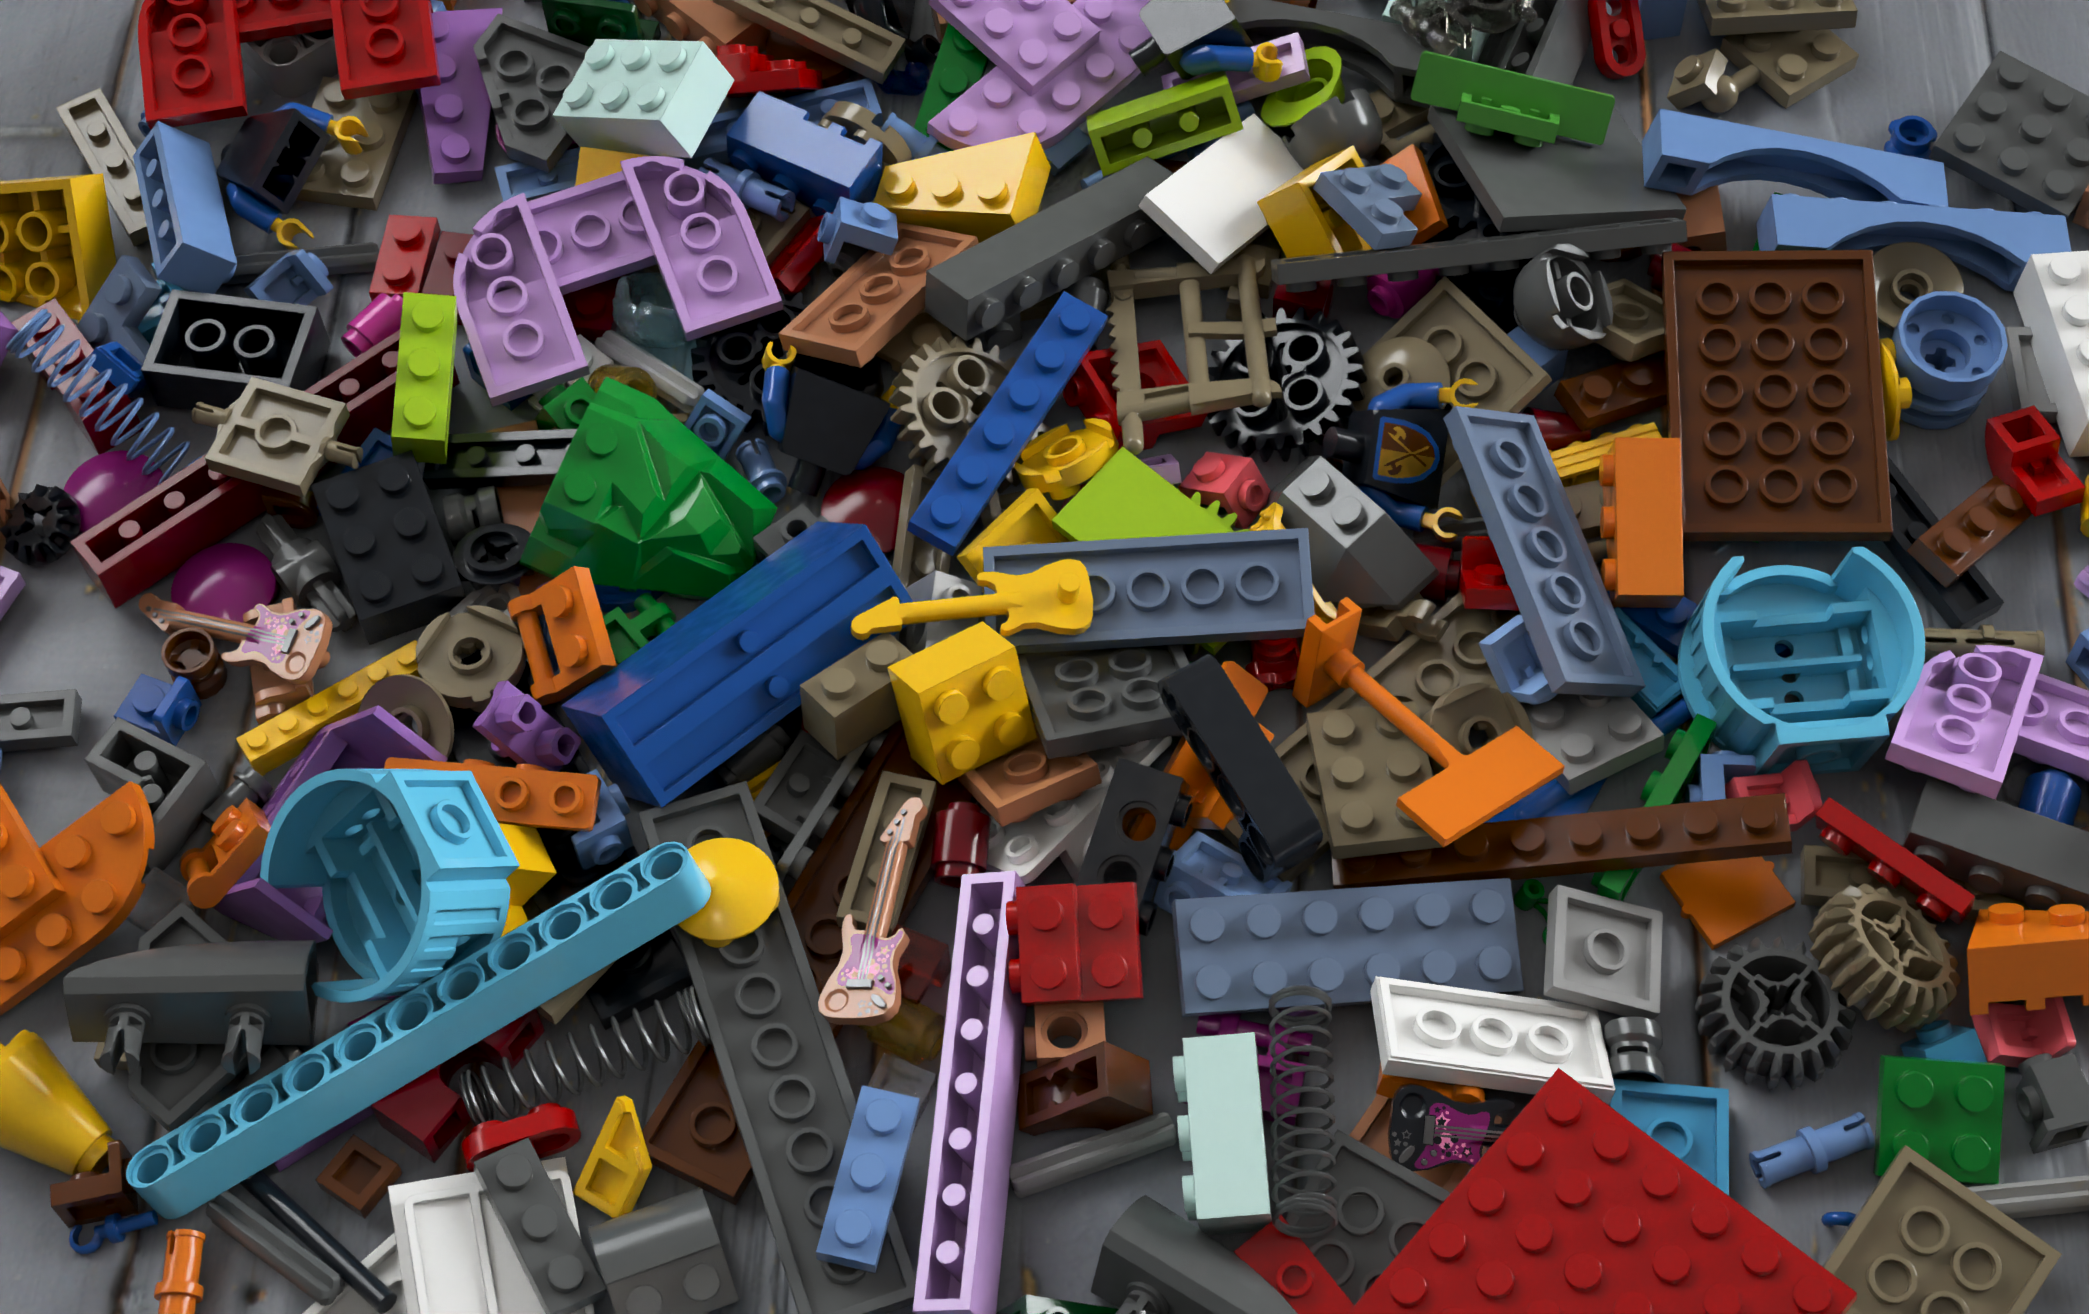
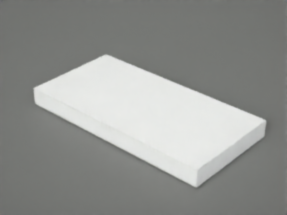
(1214, 197)
(1487, 1038)

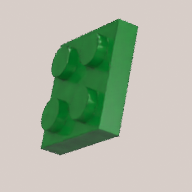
(1943, 1113)

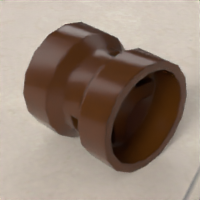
(195, 657)

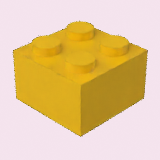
(962, 702)

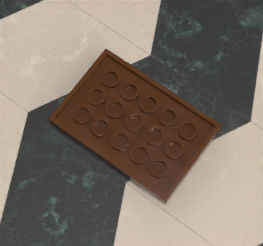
(1776, 395)

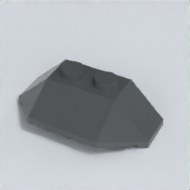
(1547, 47)
(1351, 539)

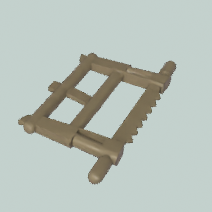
(1200, 394)

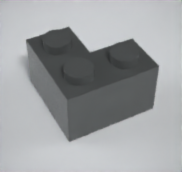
(171, 779)

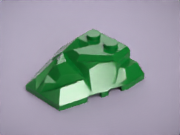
(646, 504)

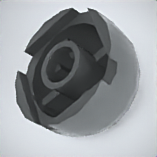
(1336, 127)
(1561, 300)

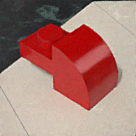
(2026, 457)

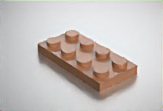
(873, 298)

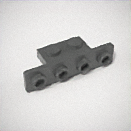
(802, 792)

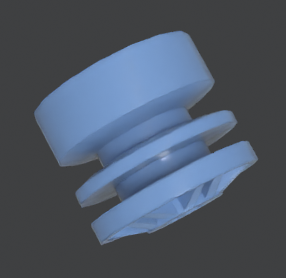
(1950, 355)

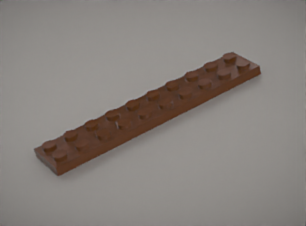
(694, 1123)

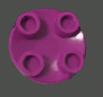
(108, 485)
(225, 581)

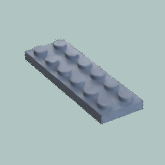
(1543, 553)
(1174, 588)
(1337, 940)

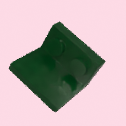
(597, 19)

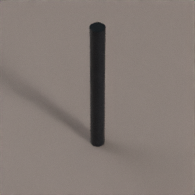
(320, 1242)

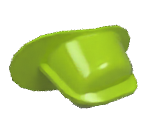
(1325, 82)

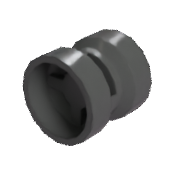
(461, 515)
(1634, 1048)

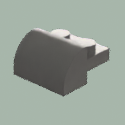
(664, 1259)

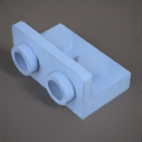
(1211, 870)

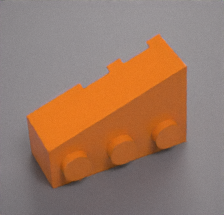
(1642, 522)
(2028, 955)

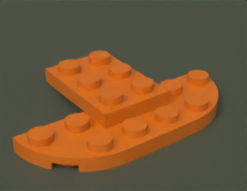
(69, 890)

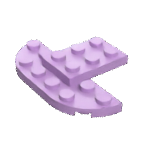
(1050, 69)

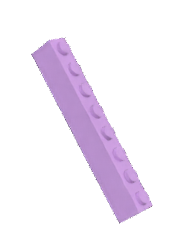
(973, 1109)

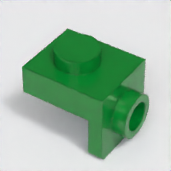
(565, 406)

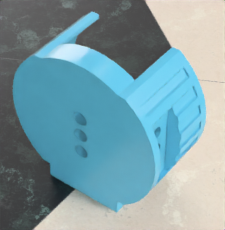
(1851, 649)
(403, 869)

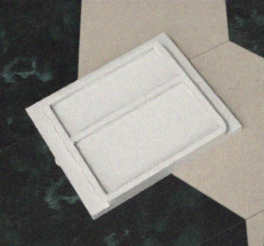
(457, 1251)

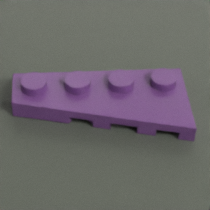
(460, 107)

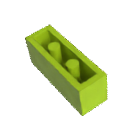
(1164, 122)
(424, 376)

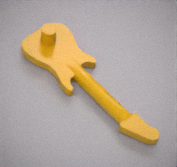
(1048, 599)

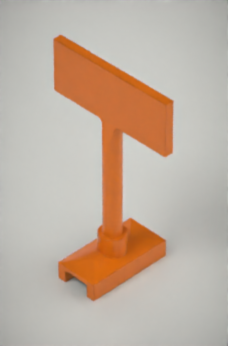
(1470, 785)

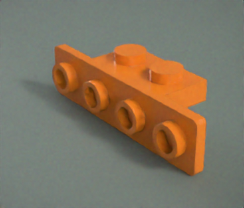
(526, 793)
(1209, 807)

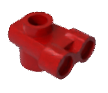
(1274, 662)

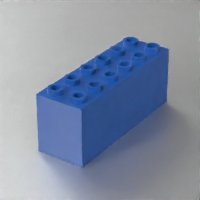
(733, 663)

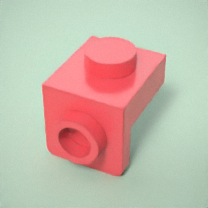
(1231, 481)
(1797, 783)
(2013, 1034)

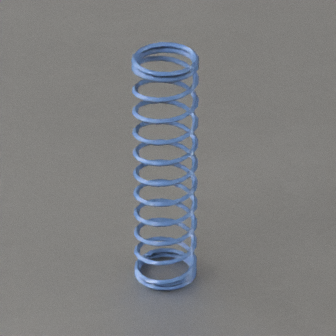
(18, 342)

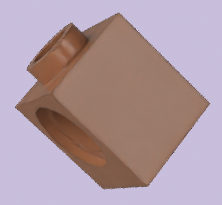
(1079, 1020)

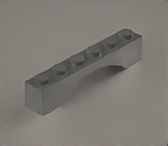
(1366, 45)

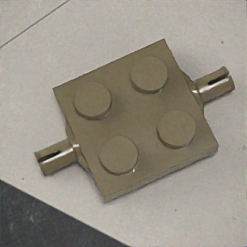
(277, 436)

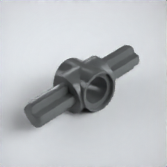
(306, 571)

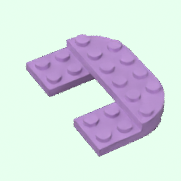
(547, 247)
(1981, 710)

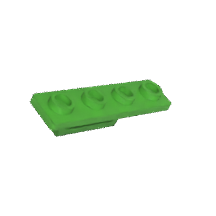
(1511, 101)

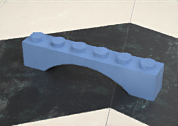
(1699, 152)
(1979, 239)

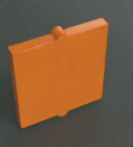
(1727, 896)

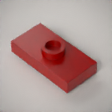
(1293, 1272)

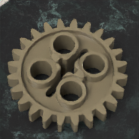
(943, 396)

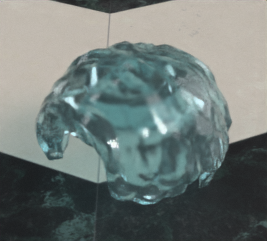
(646, 312)

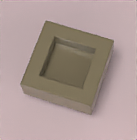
(1696, 78)

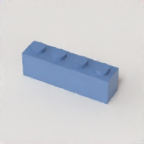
(184, 210)

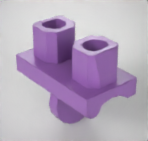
(524, 730)

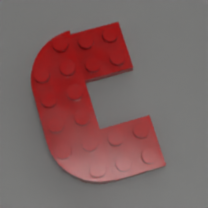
(195, 55)

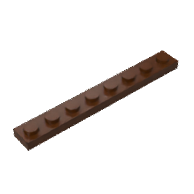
(1586, 844)

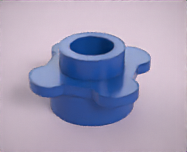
(1911, 137)

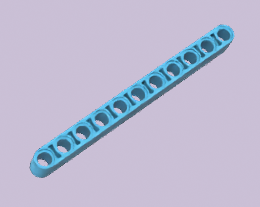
(418, 1031)

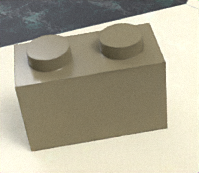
(853, 696)

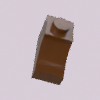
(1085, 1090)

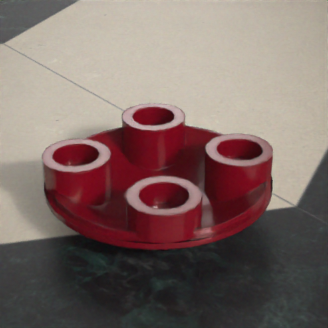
(869, 499)

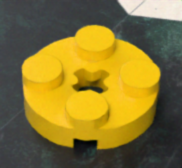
(1064, 459)

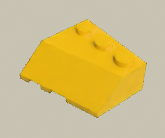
(55, 241)

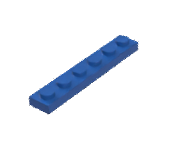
(1007, 424)

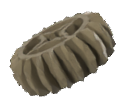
(1884, 957)

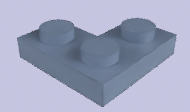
(1372, 202)
(121, 308)

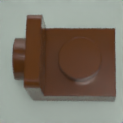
(94, 1195)

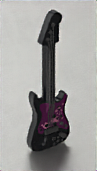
(1436, 1131)

